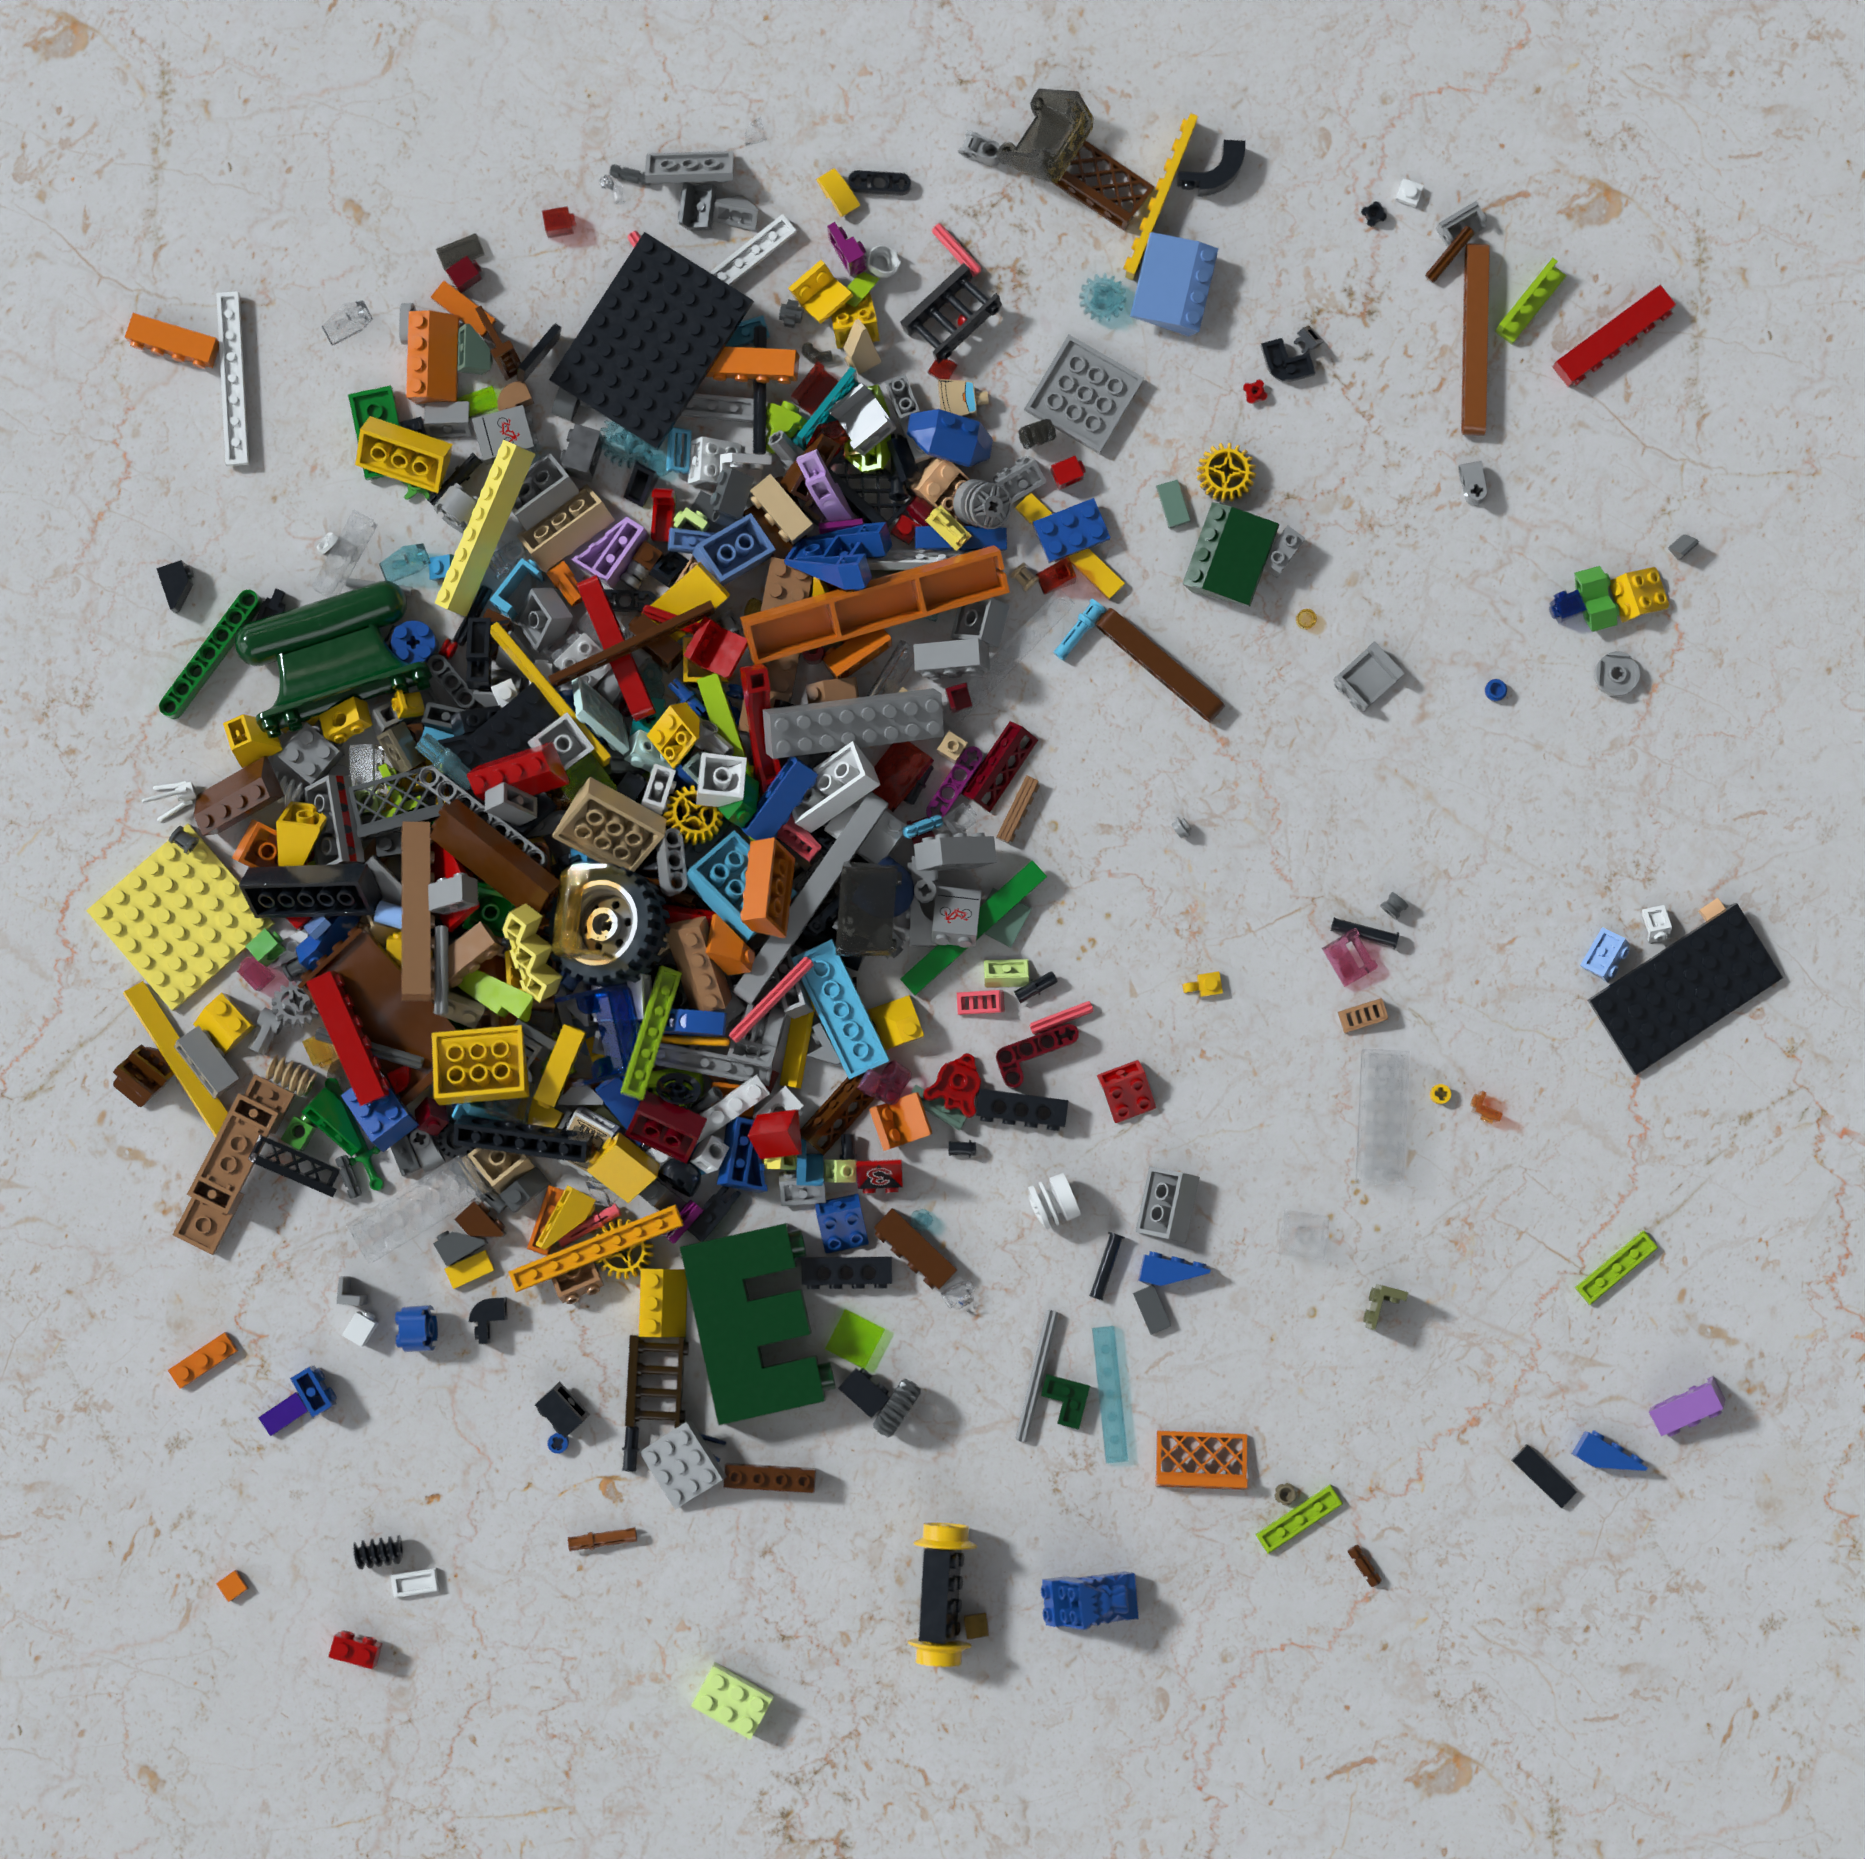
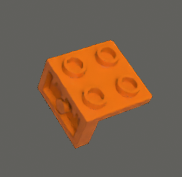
(901, 1122)

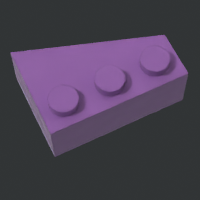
(1688, 1408)

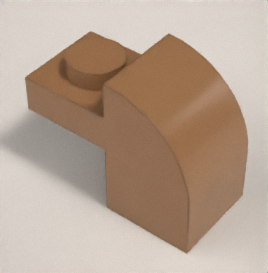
(514, 395)

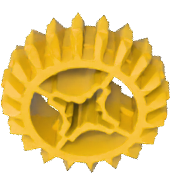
(1217, 471)
(702, 830)
(629, 1261)

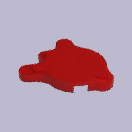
(957, 1084)

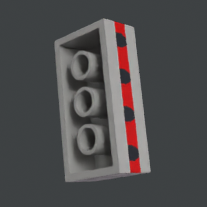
(339, 837)

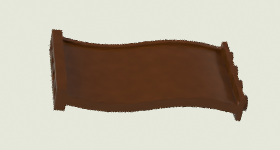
(376, 991)

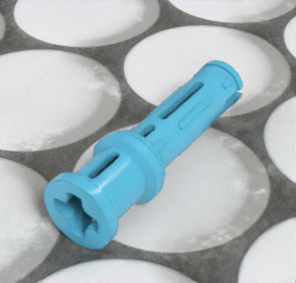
(1085, 621)

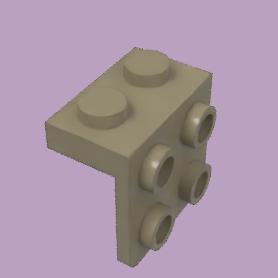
(463, 1007)

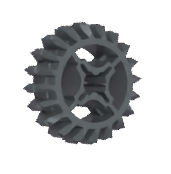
(896, 1408)

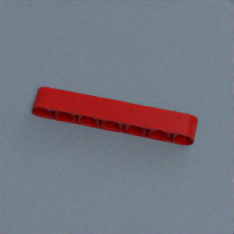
(610, 635)

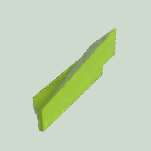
(497, 995)

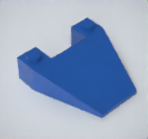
(841, 554)

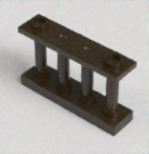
(636, 1391)

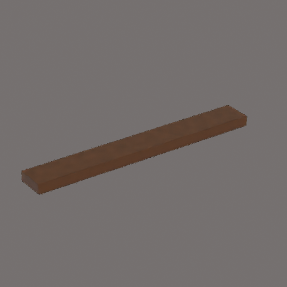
(631, 644)

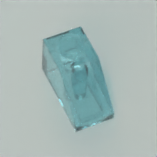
(405, 562)

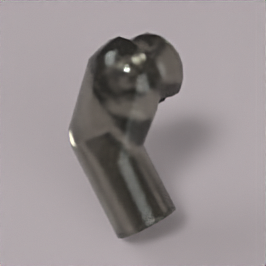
(814, 355)

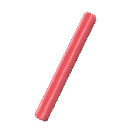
(771, 999)

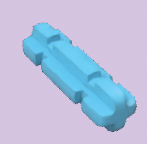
(922, 826)

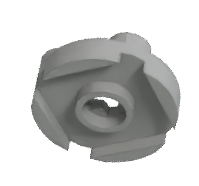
(1607, 682)

